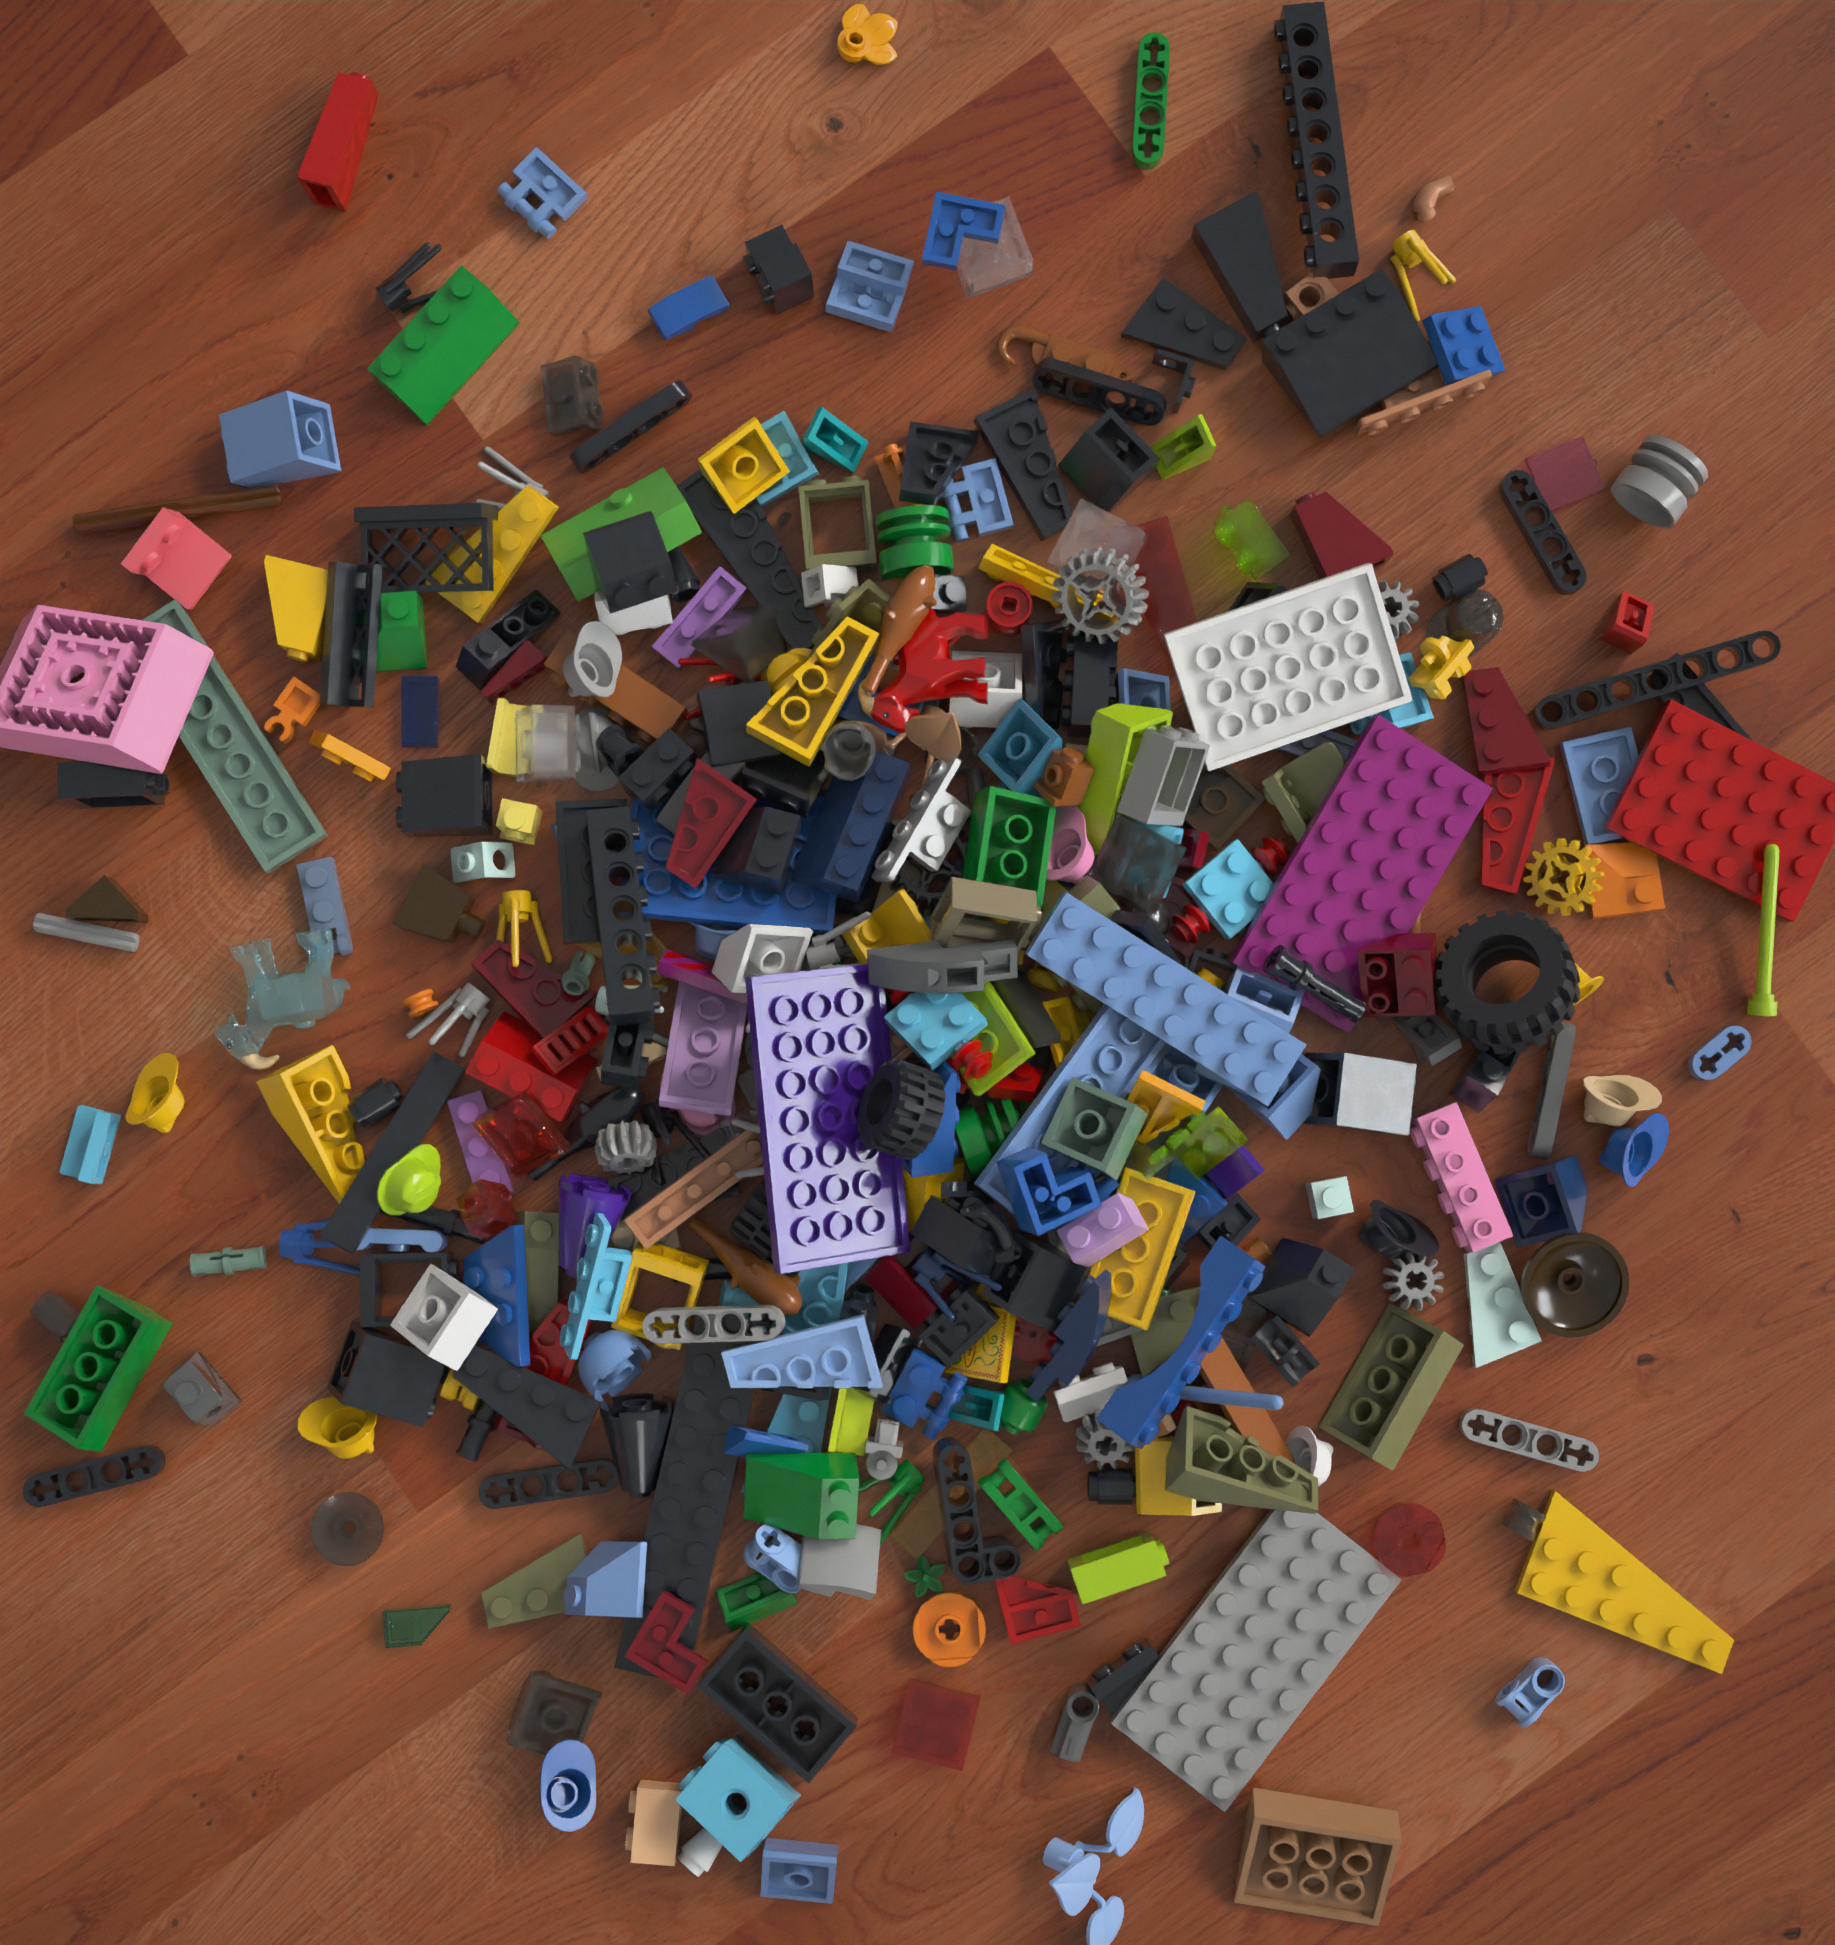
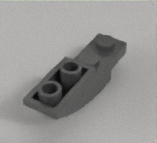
(936, 969)

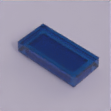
(420, 712)

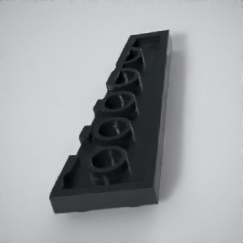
(755, 557)

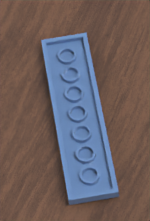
(1165, 998)
(1105, 1056)

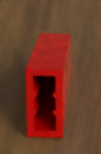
(339, 141)

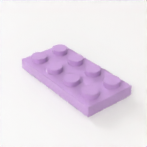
(703, 1051)

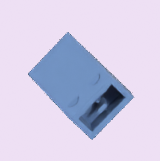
(1266, 998)

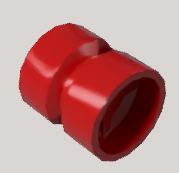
(1008, 608)

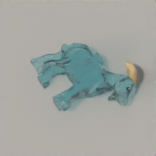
(281, 999)

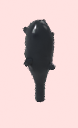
(605, 1109)

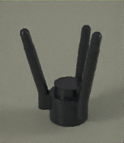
(395, 290)
(662, 1123)

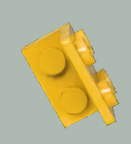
(890, 925)

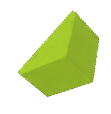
(1184, 447)

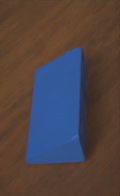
(748, 1441)

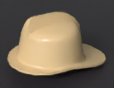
(1617, 1097)

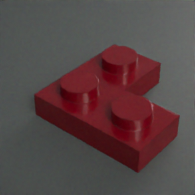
(657, 1644)

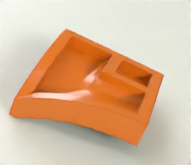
(1629, 881)

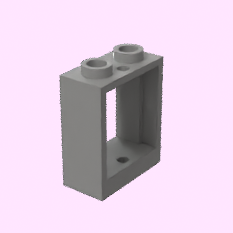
(1164, 776)

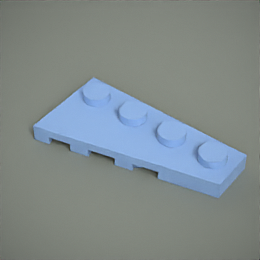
(819, 1356)

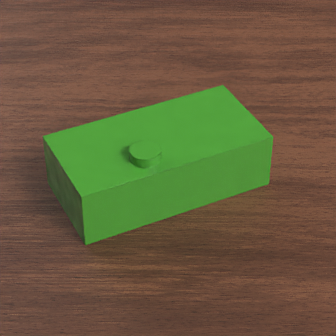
(652, 493)

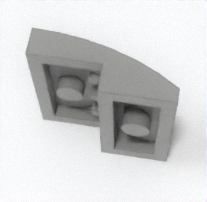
(841, 1564)

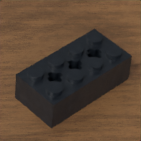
(779, 1726)

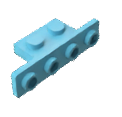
(599, 1285)

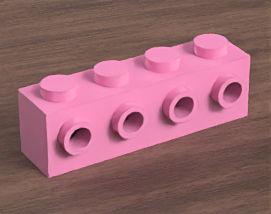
(1460, 1177)

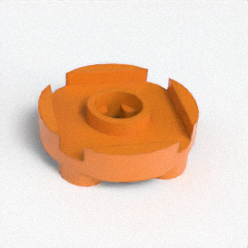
(933, 1614)

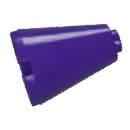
(578, 1203)

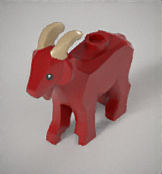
(928, 672)

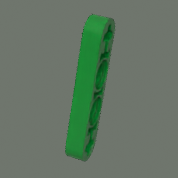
(1150, 100)

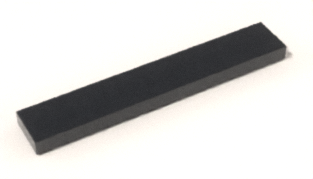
(404, 1132)

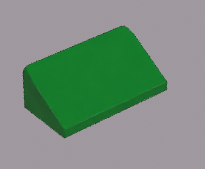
(752, 1600)

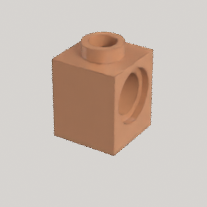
(1317, 288)

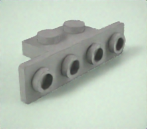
(928, 827)

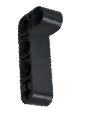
(965, 1509)

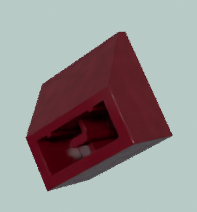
(1399, 976)

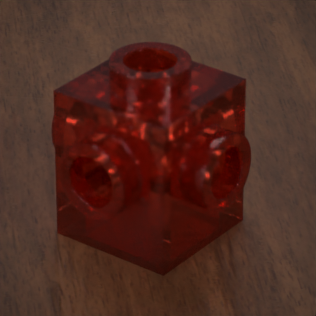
(487, 1208)

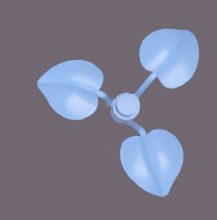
(1080, 1871)

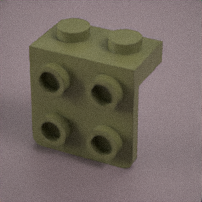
(1302, 786)

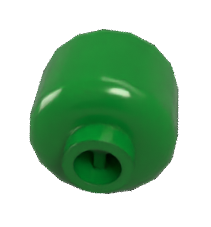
(1019, 1409)

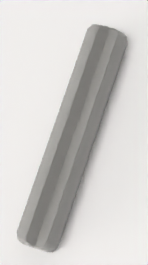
(86, 932)

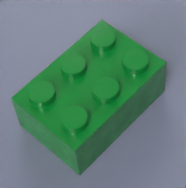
(1010, 840)

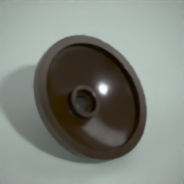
(1588, 1298)

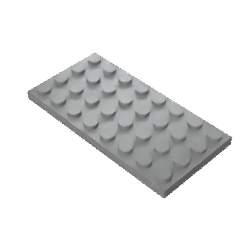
(1254, 1652)

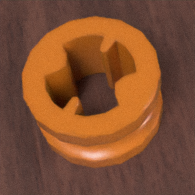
(420, 1003)

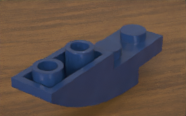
(1077, 1335)

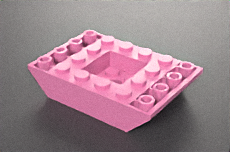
(123, 708)

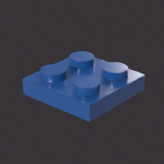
(1463, 344)

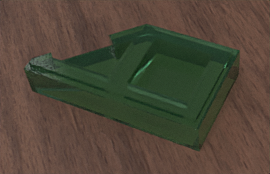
(412, 1625)

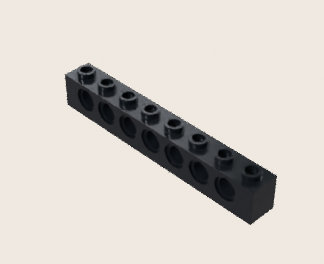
(1309, 25)

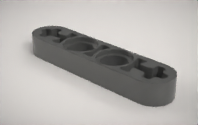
(1551, 1092)

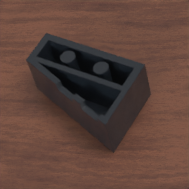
(1089, 682)

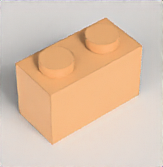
(656, 1823)

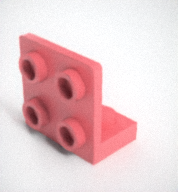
(177, 557)

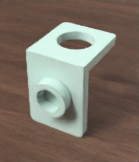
(476, 861)

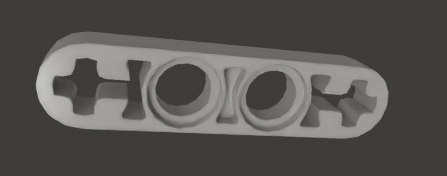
(713, 1320)
(1528, 1439)

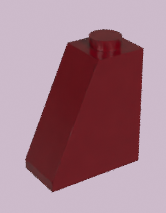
(1335, 536)

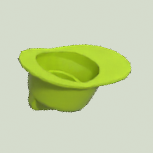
(411, 1182)

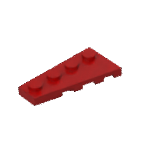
(1510, 824)

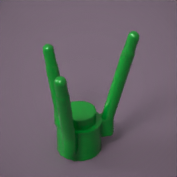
(904, 1480)

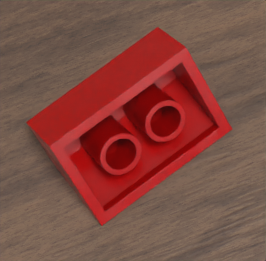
(511, 1067)

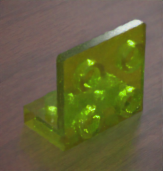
(1250, 539)
(1202, 1146)

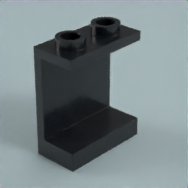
(787, 782)

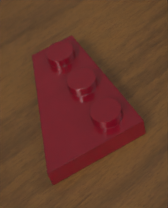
(706, 822)
(530, 988)

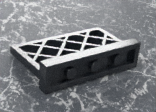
(433, 517)

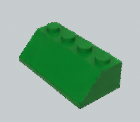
(443, 345)
(98, 1369)

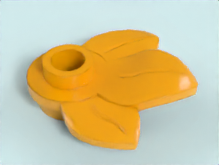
(870, 33)

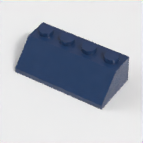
(852, 829)

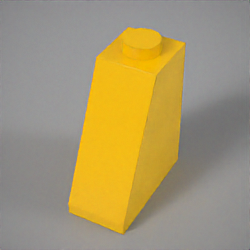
(297, 606)

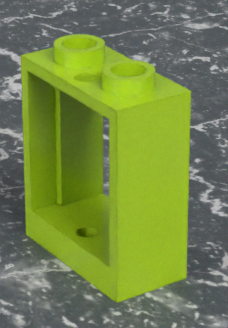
(1118, 1567)

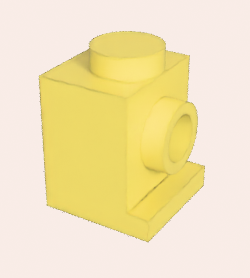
(519, 821)

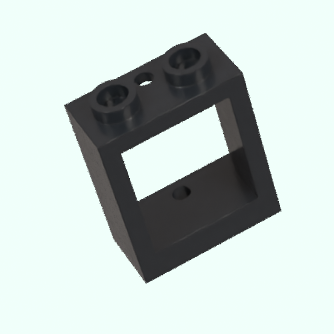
(107, 786)
(372, 1280)

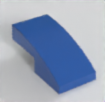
(687, 307)

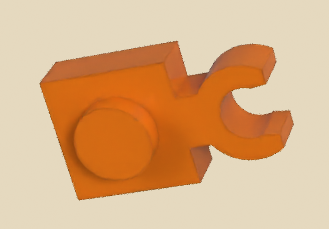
(296, 704)

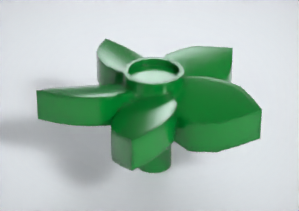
(925, 1576)

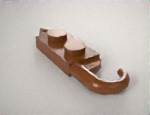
(1062, 349)

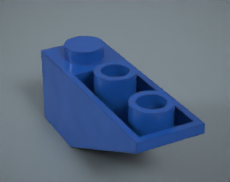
(944, 1148)

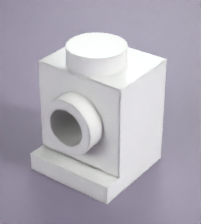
(827, 584)

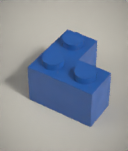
(1045, 1198)

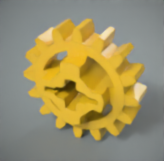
(1556, 863)

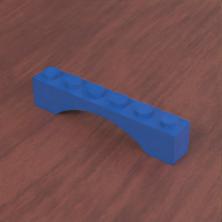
(1225, 1281)

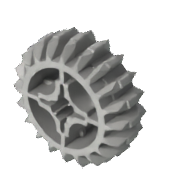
(1112, 602)

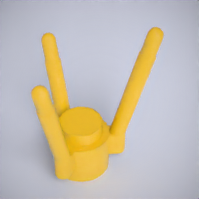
(1412, 251)
(516, 909)

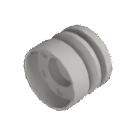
(1659, 481)

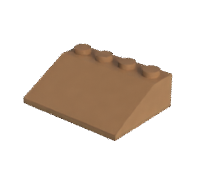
(1317, 1856)

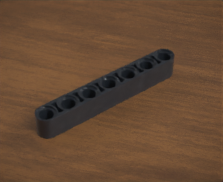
(1670, 670)

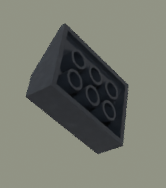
(1349, 353)

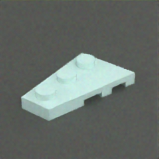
(1496, 1307)

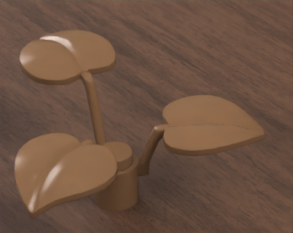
(931, 731)

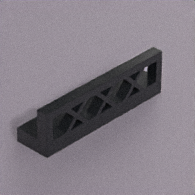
(347, 635)

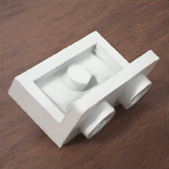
(1090, 1392)

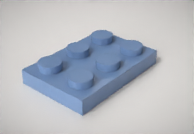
(1596, 775)

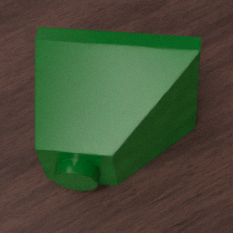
(401, 633)

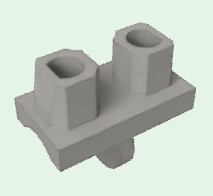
(883, 1449)

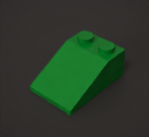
(803, 1493)

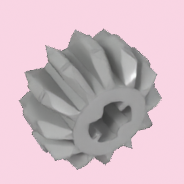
(1403, 607)
(625, 1147)
(1413, 1294)
(1092, 1442)

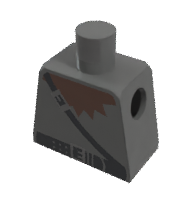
(201, 1389)

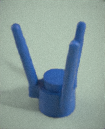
(299, 1244)

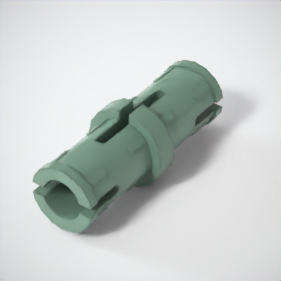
(228, 1261)

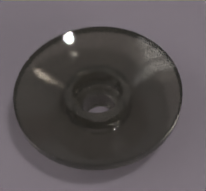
(330, 1534)

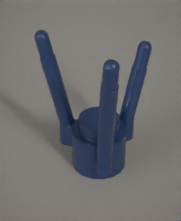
(933, 1265)

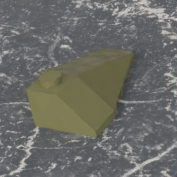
(542, 1264)
(1224, 1467)

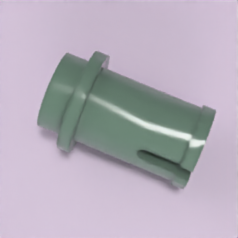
(576, 979)

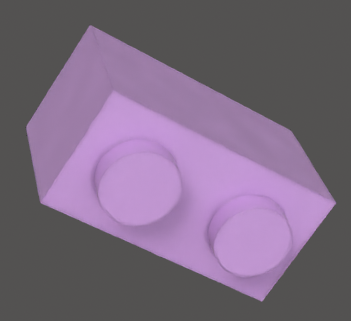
(1102, 1230)

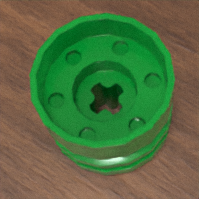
(914, 540)
(983, 1136)

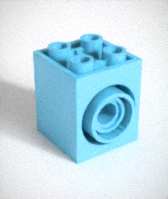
(712, 1792)

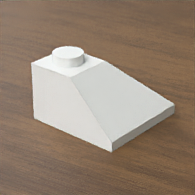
(758, 952)

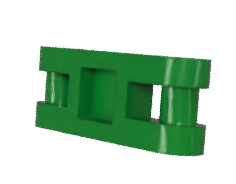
(1020, 1504)

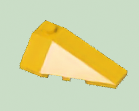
(313, 1110)

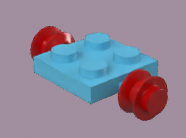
(1229, 889)
(938, 1027)

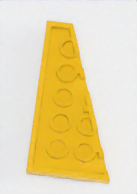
(1598, 1580)

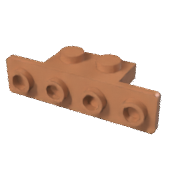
(1420, 395)

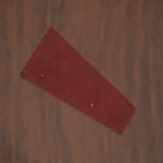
(1168, 596)

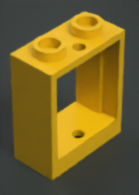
(668, 1263)

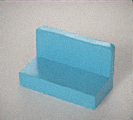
(90, 1144)

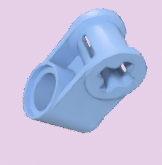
(779, 1557)
(1529, 1693)

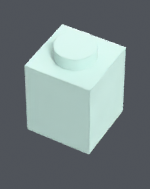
(1329, 1197)

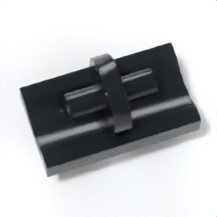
(1284, 1350)

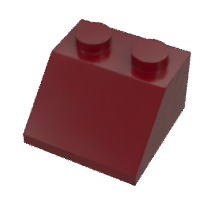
(896, 1284)

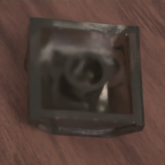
(550, 1712)

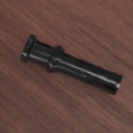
(1301, 976)

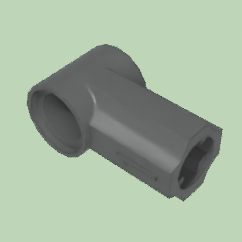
(1074, 1724)

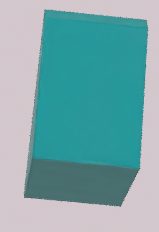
(834, 441)
(979, 1407)

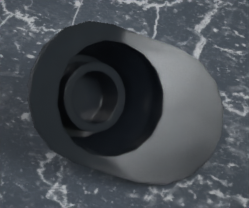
(1396, 1232)

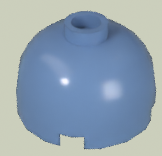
(611, 1362)

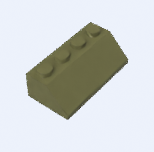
(1391, 1386)

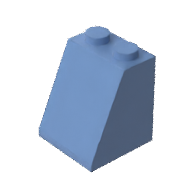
(279, 440)

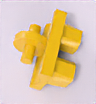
(1441, 660)

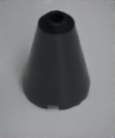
(637, 1439)

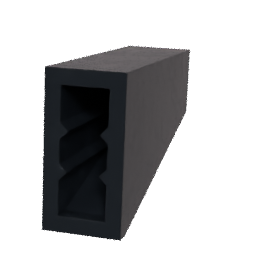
(1243, 264)

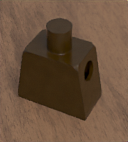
(438, 909)

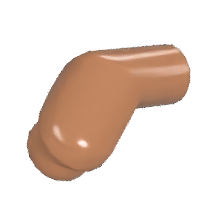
(1427, 197)

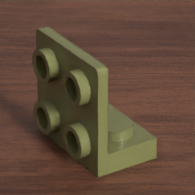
(860, 604)

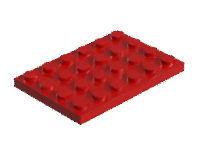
(1719, 801)

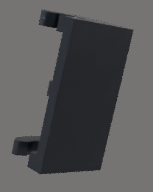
(890, 1353)

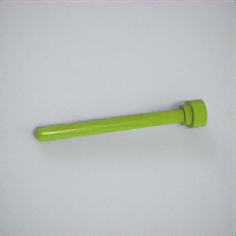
(1763, 1000)

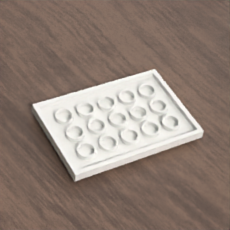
(1288, 666)

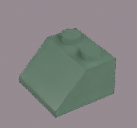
(1094, 1128)

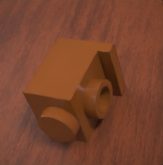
(1065, 778)

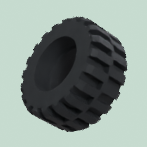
(1497, 941)

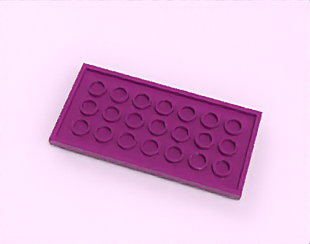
(1365, 860)

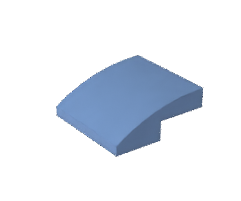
(869, 286)

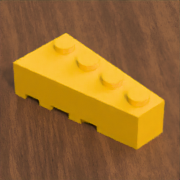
(810, 701)

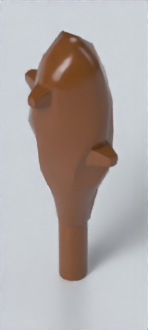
(901, 619)
(752, 1272)

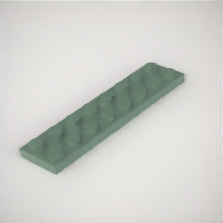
(242, 763)

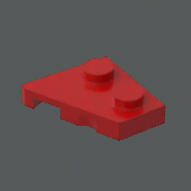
(1035, 1608)

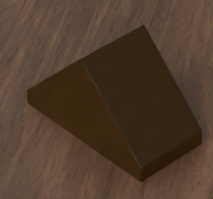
(106, 902)

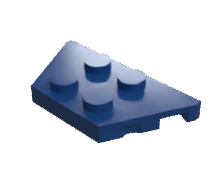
(499, 1276)

